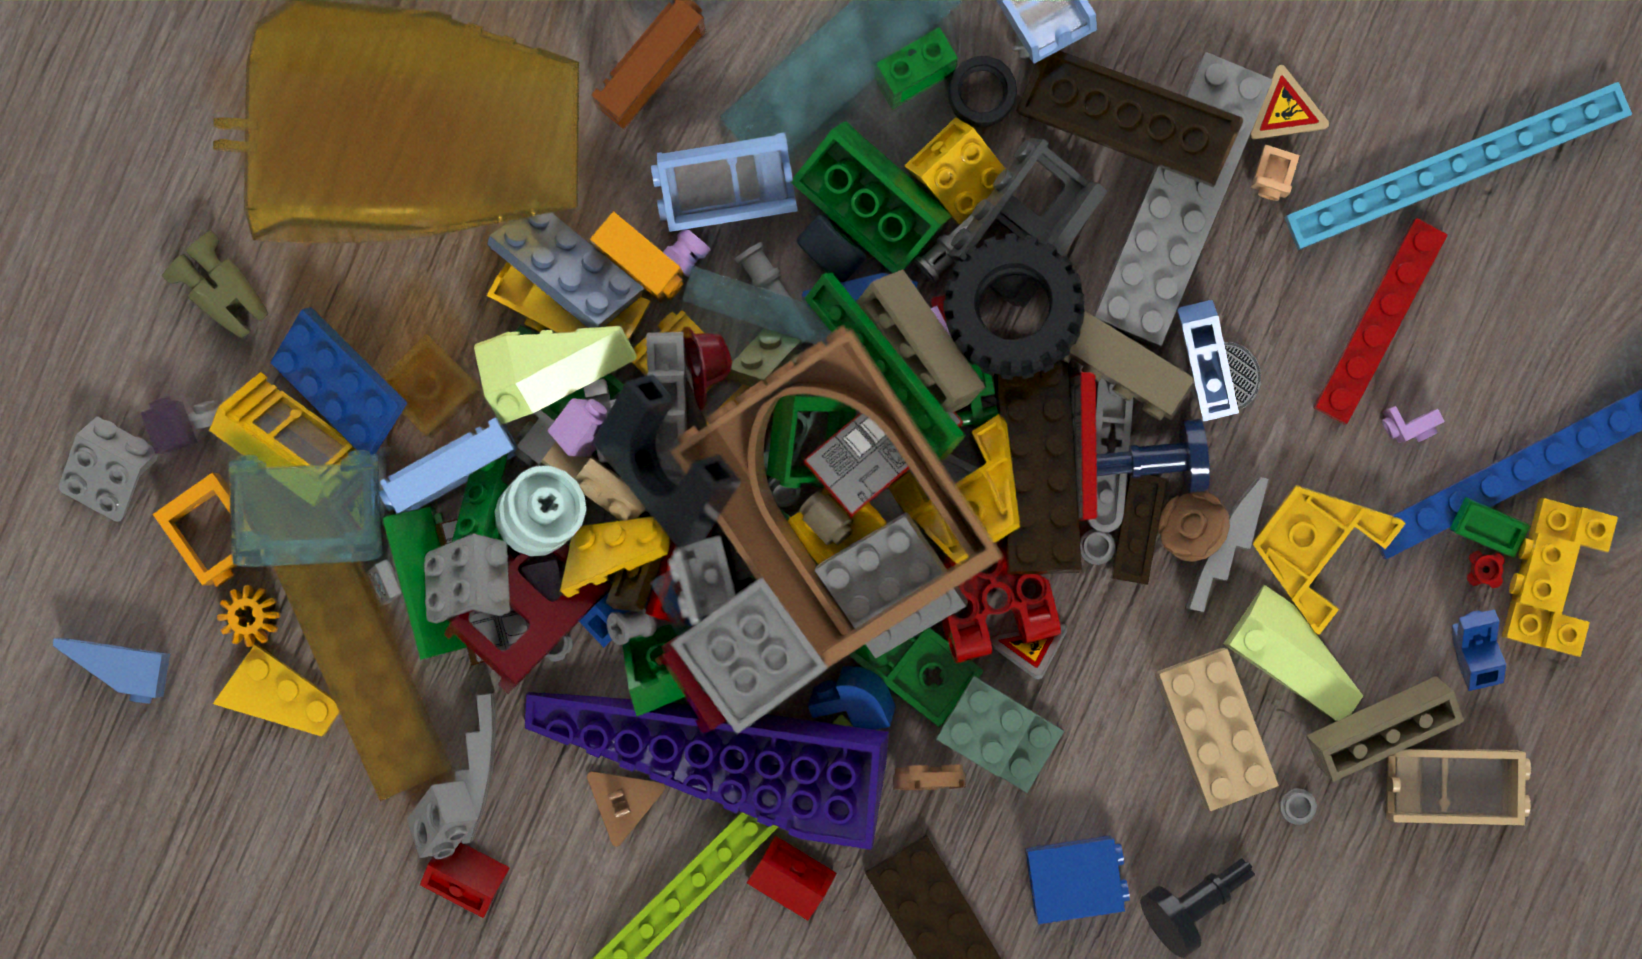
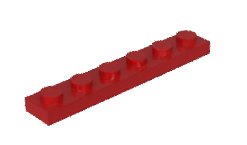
(1380, 321)

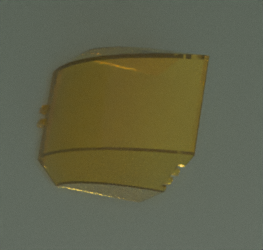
(399, 125)

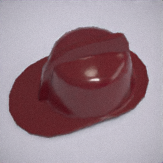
(706, 360)

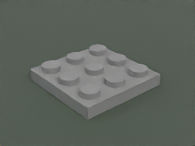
(882, 572)
(749, 655)

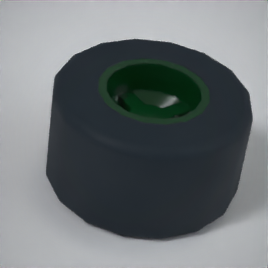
(831, 248)

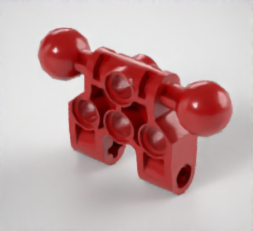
(1034, 617)

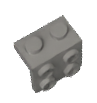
(105, 468)
(703, 577)
(467, 578)

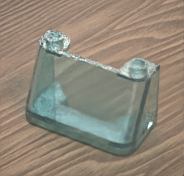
(305, 511)

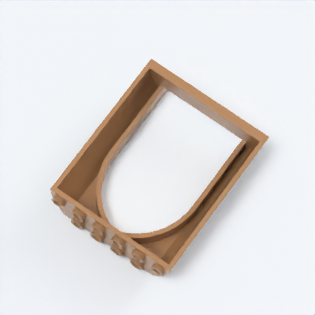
(766, 538)

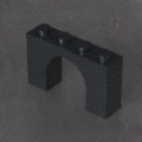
(629, 445)

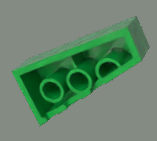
(648, 682)

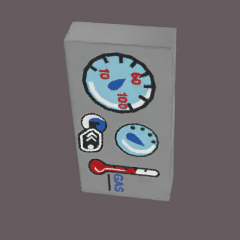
(383, 583)

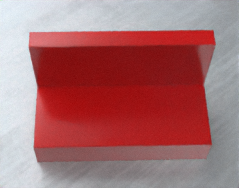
(465, 878)
(792, 878)

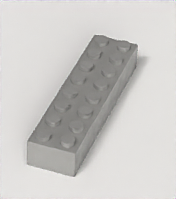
(1177, 216)

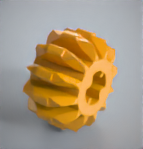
(260, 611)

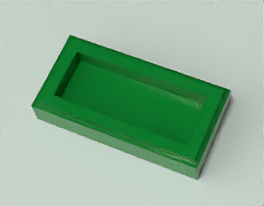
(1490, 527)

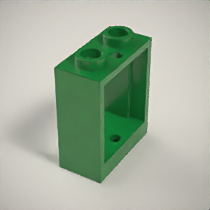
(906, 76)
(784, 434)

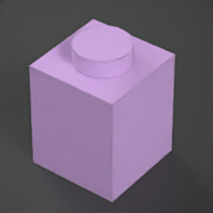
(578, 426)

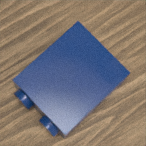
(1076, 879)

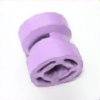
(687, 251)

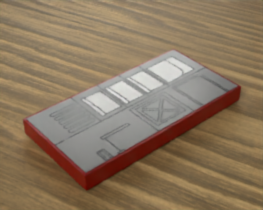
(1084, 440)
(858, 463)

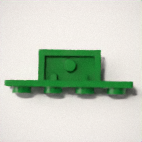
(480, 502)

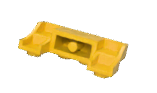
(543, 312)
(1546, 575)

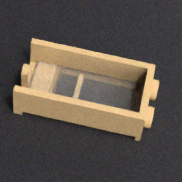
(1457, 786)

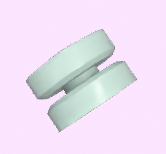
(540, 510)

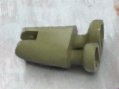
(224, 289)

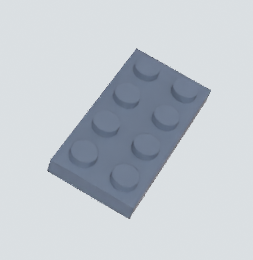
(566, 268)

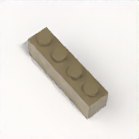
(921, 340)
(1130, 368)
(1385, 728)

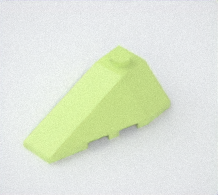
(539, 369)
(1287, 649)

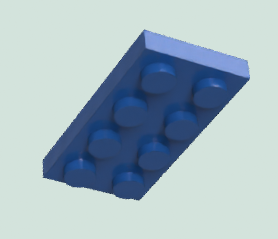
(338, 382)

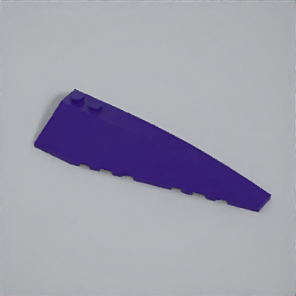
(783, 770)

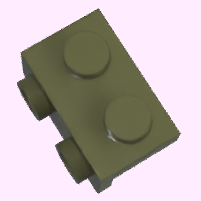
(763, 357)

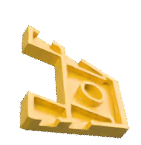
(987, 490)
(1304, 538)

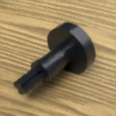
(1175, 918)

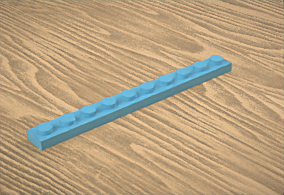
(1458, 165)

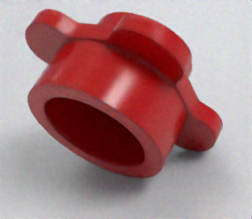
(1493, 576)

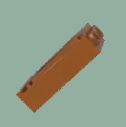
(650, 61)

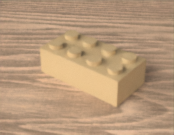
(1216, 729)

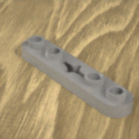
(1111, 488)

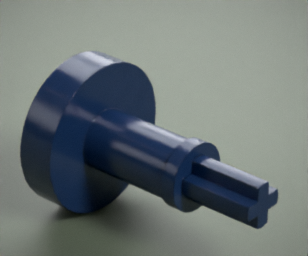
(1188, 457)

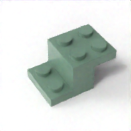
(999, 734)

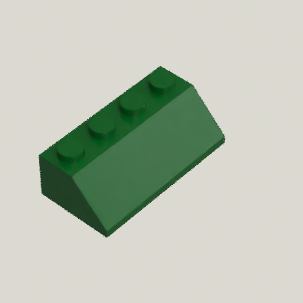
(870, 198)
(410, 539)

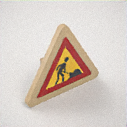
(1287, 109)

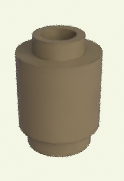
(826, 518)

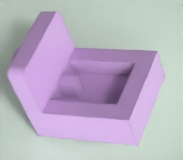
(1420, 427)

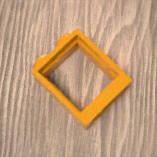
(638, 258)
(183, 505)

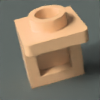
(1274, 173)

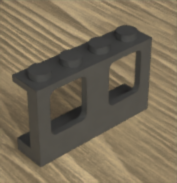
(1057, 225)

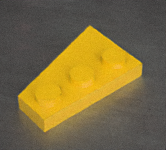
(609, 547)
(278, 694)

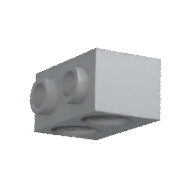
(442, 819)

